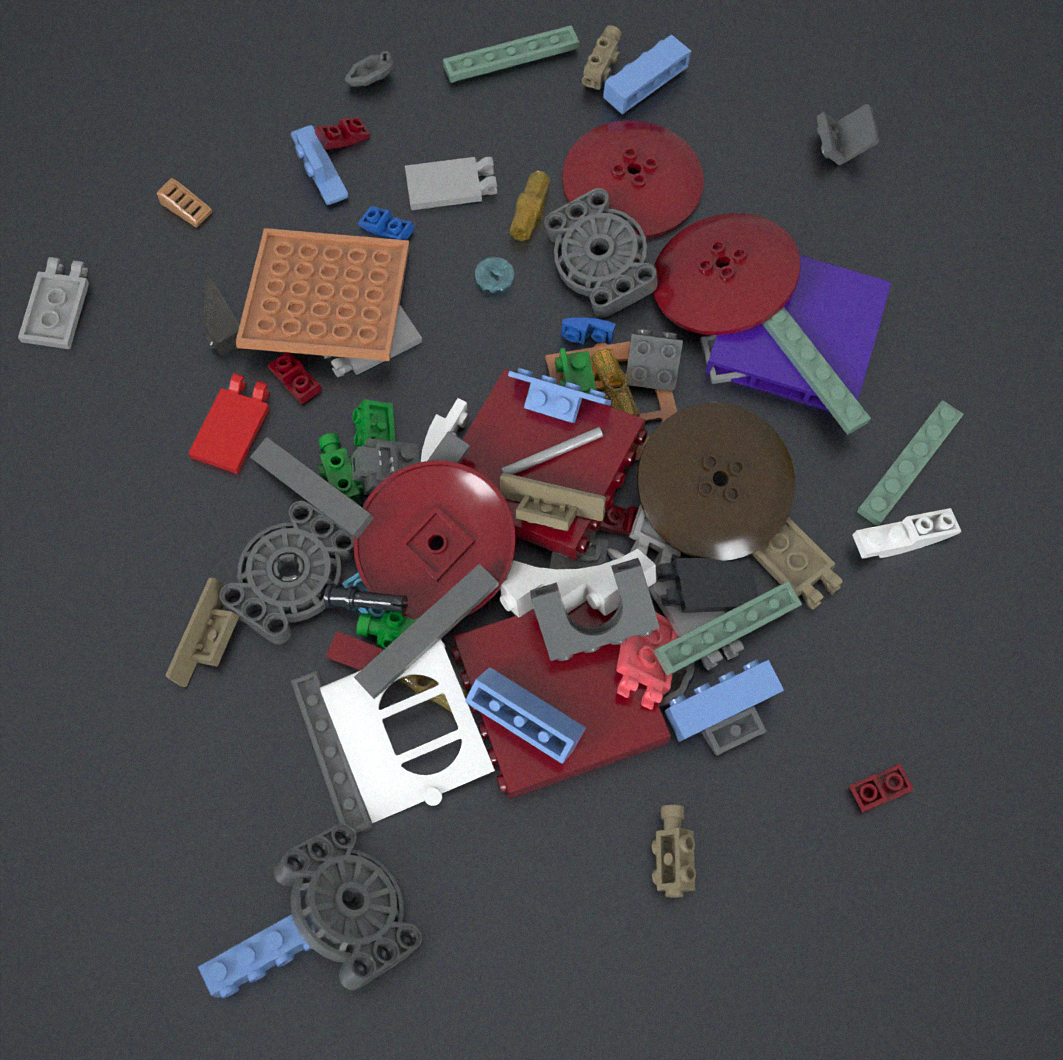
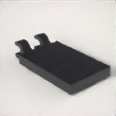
(708, 584)

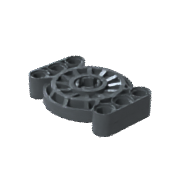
(605, 274)
(283, 547)
(332, 927)

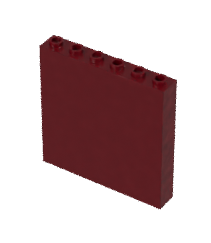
(509, 433)
(578, 687)

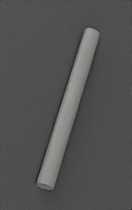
(553, 451)

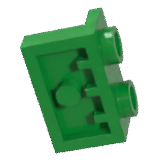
(575, 369)
(373, 421)

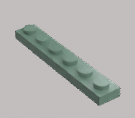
(510, 53)
(816, 371)
(910, 463)
(727, 628)

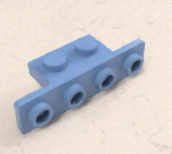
(318, 165)
(553, 399)

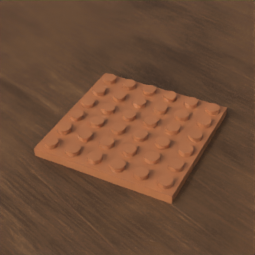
(324, 295)

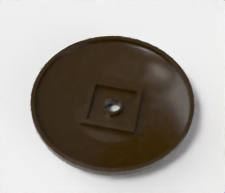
(679, 486)

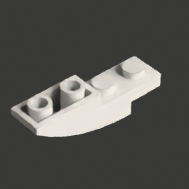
(440, 426)
(906, 535)

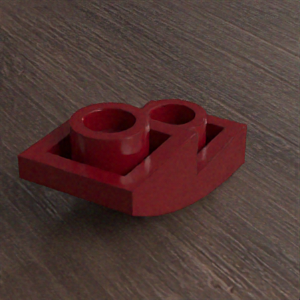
(344, 134)
(294, 377)
(619, 520)
(352, 651)
(881, 788)

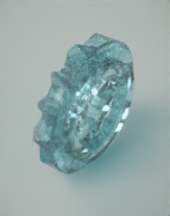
(499, 267)

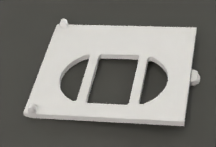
(376, 767)

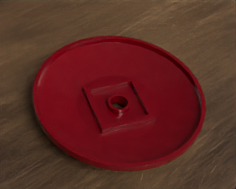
(659, 195)
(730, 298)
(428, 503)

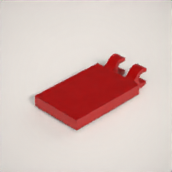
(231, 426)

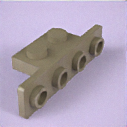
(550, 503)
(204, 636)

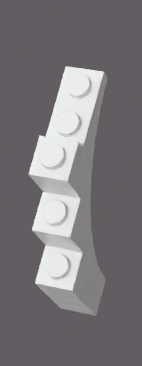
(576, 586)

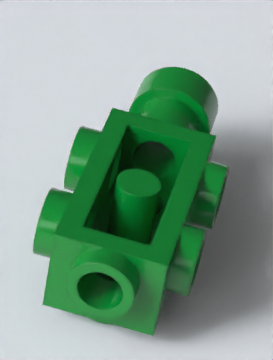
(339, 474)
(384, 628)

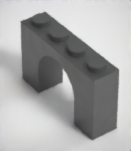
(566, 637)

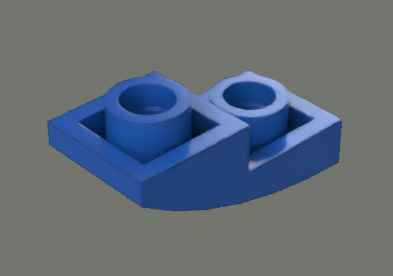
(384, 225)
(580, 328)

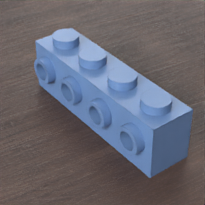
(646, 74)
(723, 700)
(525, 714)
(252, 958)

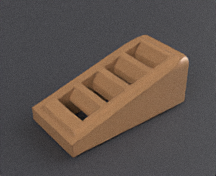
(172, 192)

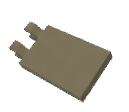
(800, 561)

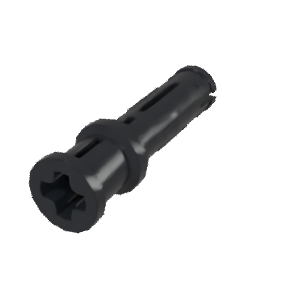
(353, 598)

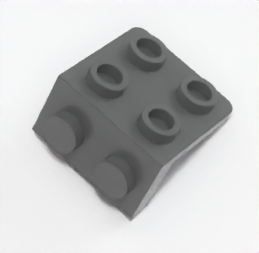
(849, 135)
(653, 360)

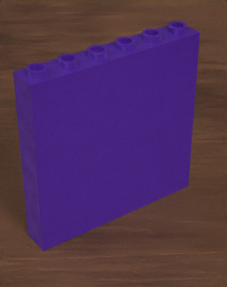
(837, 314)

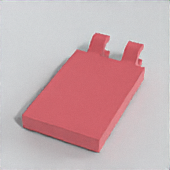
(641, 665)

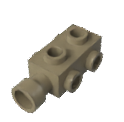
(602, 58)
(674, 854)

